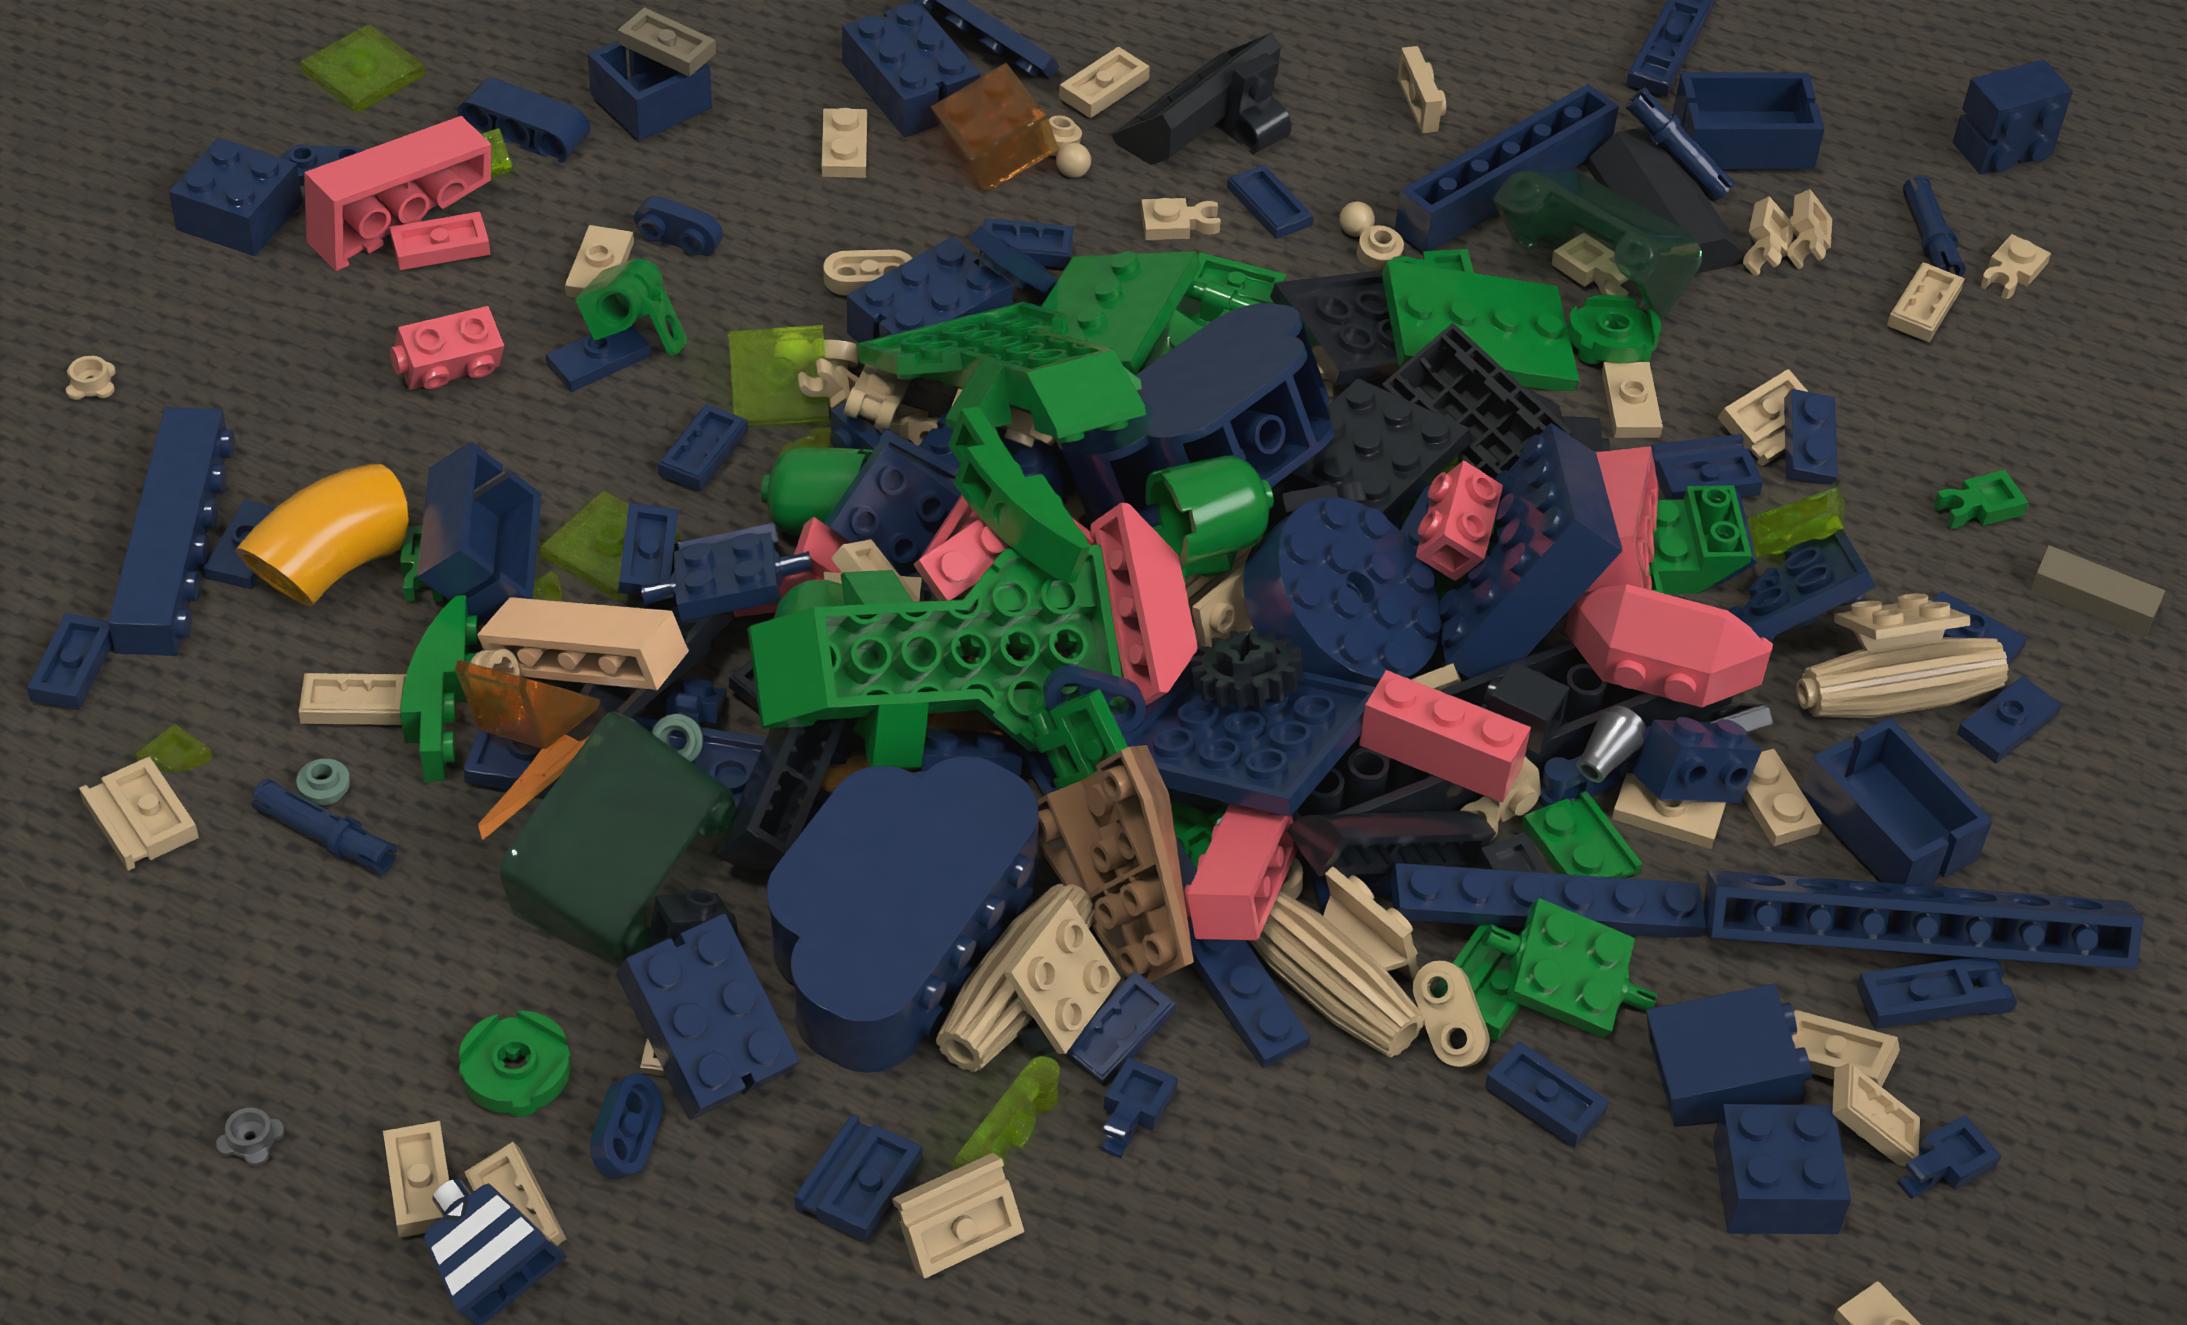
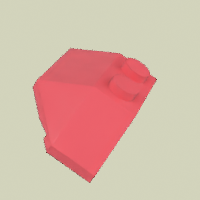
(1146, 601)
(1666, 644)

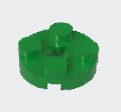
(1631, 340)
(519, 1089)

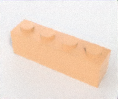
(587, 642)

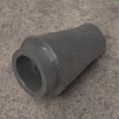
(1612, 741)

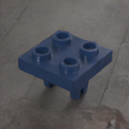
(892, 507)

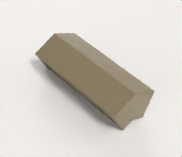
(2097, 590)

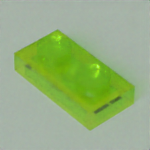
(1797, 522)

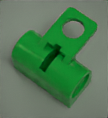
(624, 295)

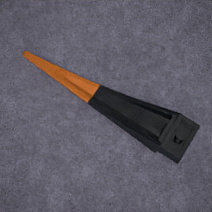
(554, 760)

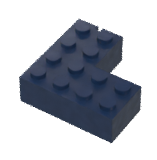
(1551, 548)

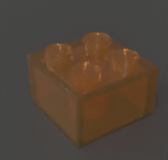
(995, 127)

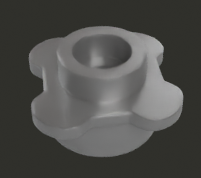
(247, 1122)

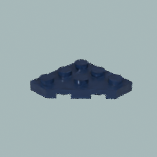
(1809, 582)

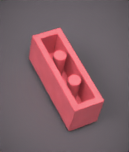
(1444, 736)
(1240, 874)

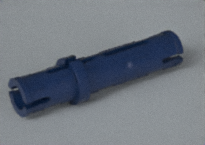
(1672, 136)
(1938, 239)
(339, 835)

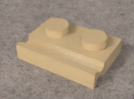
(1761, 417)
(139, 813)
(958, 1215)

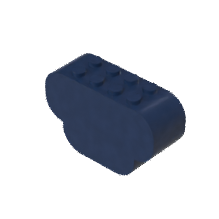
(1227, 390)
(899, 902)

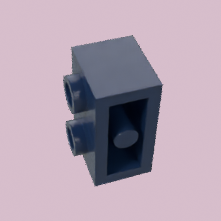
(1697, 760)

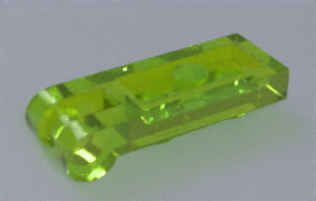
(1015, 1113)

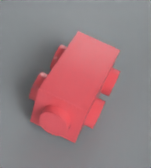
(447, 348)
(1458, 520)

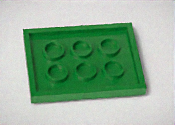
(1123, 299)
(1508, 318)

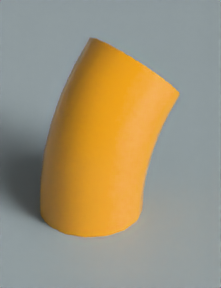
(328, 531)

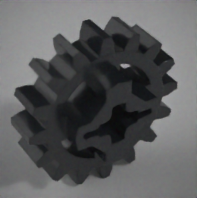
(1247, 669)

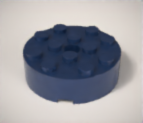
(1344, 592)

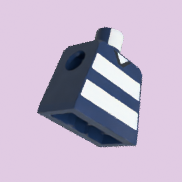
(486, 1249)

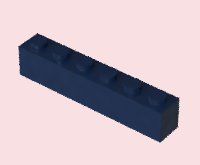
(1464, 188)
(170, 532)

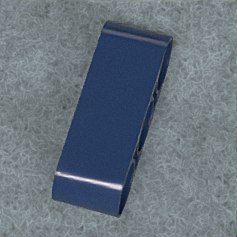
(526, 118)

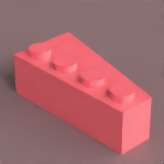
(391, 185)
(1634, 502)

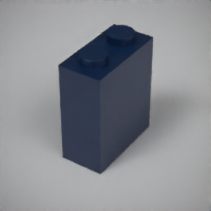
(1727, 1053)

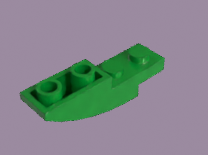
(1015, 507)
(434, 687)

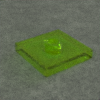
(362, 68)
(767, 371)
(593, 544)

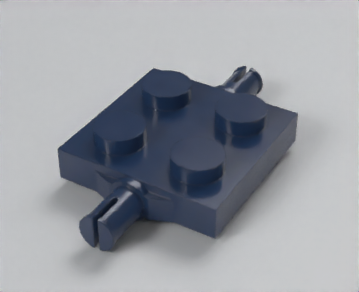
(726, 576)

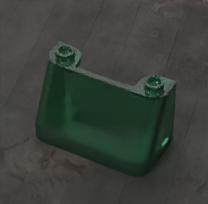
(1647, 247)
(611, 838)

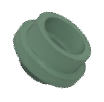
(688, 727)
(327, 790)

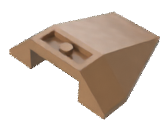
(1121, 848)

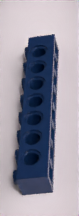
(1922, 919)

